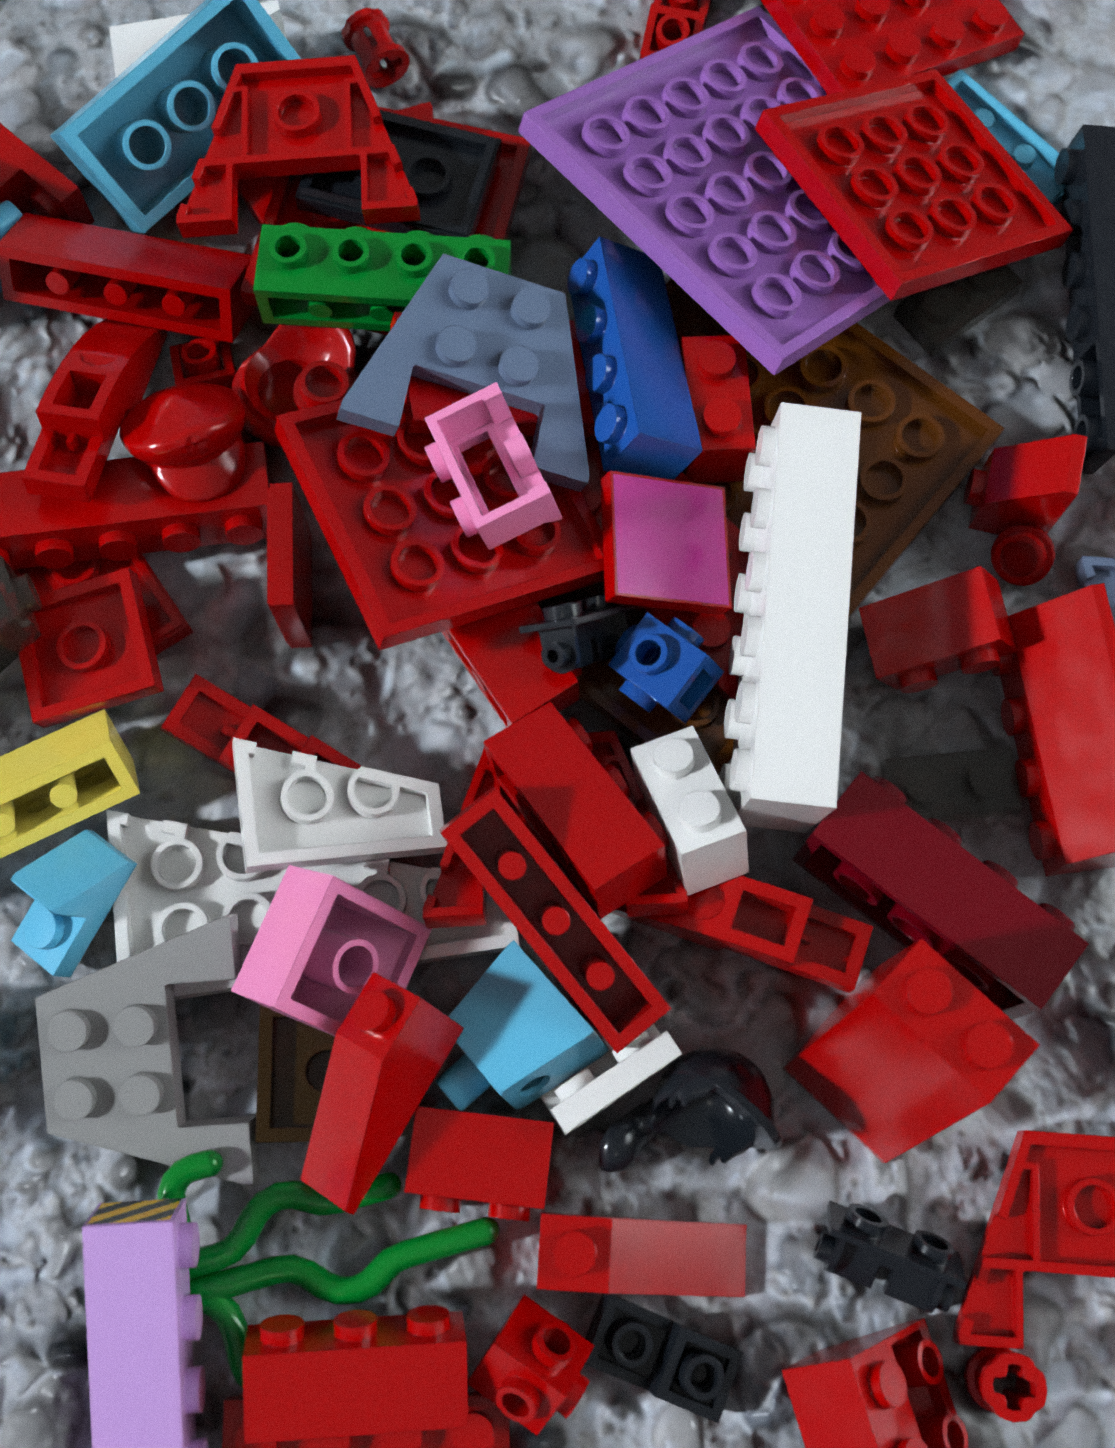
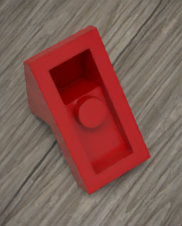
(35, 183)

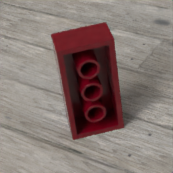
(924, 885)

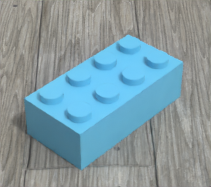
(157, 116)

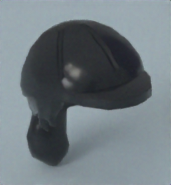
(700, 1101)

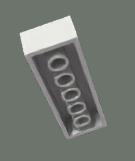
(793, 619)

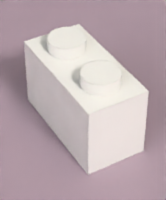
(693, 809)

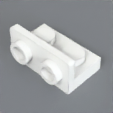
(609, 1078)

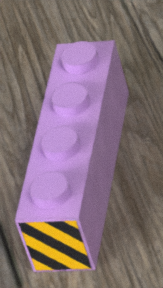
(143, 1325)

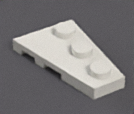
(329, 813)

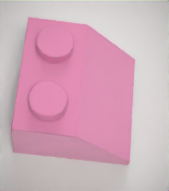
(323, 947)

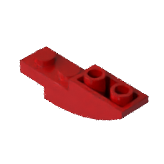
(85, 407)
(772, 929)

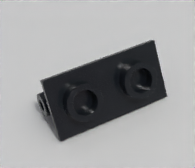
(580, 632)
(920, 1264)

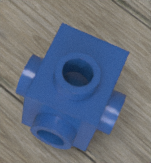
(664, 666)

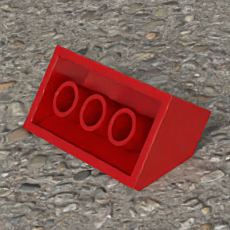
(1064, 727)

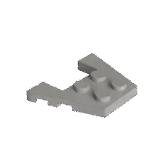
(117, 1055)

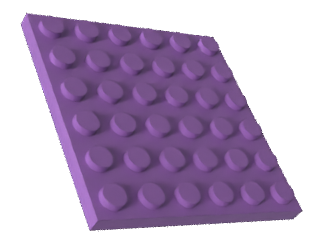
(700, 192)

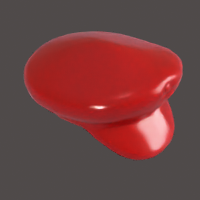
(269, 373)
(189, 439)

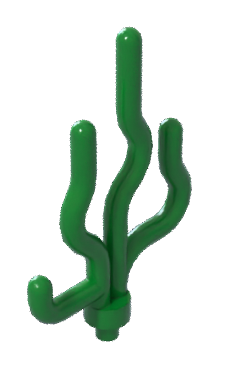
(220, 1286)

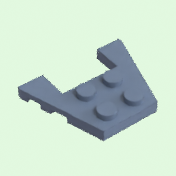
(478, 330)

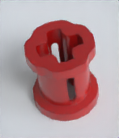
(375, 47)
(1015, 1403)

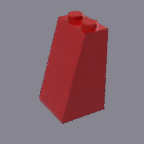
(910, 1053)

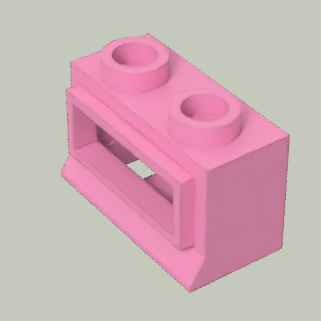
(468, 424)

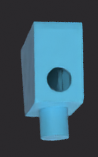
(517, 1035)

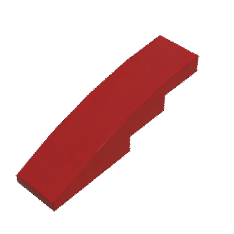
(210, 718)

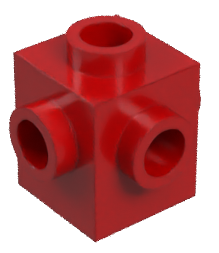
(533, 1367)

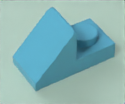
(71, 898)

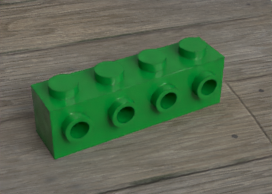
(354, 273)

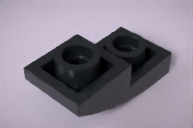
(662, 1356)

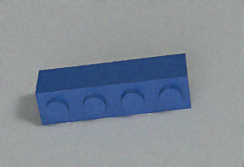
(632, 362)

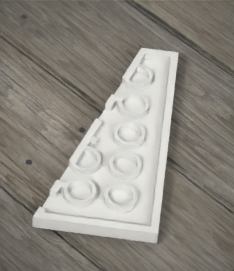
(199, 875)

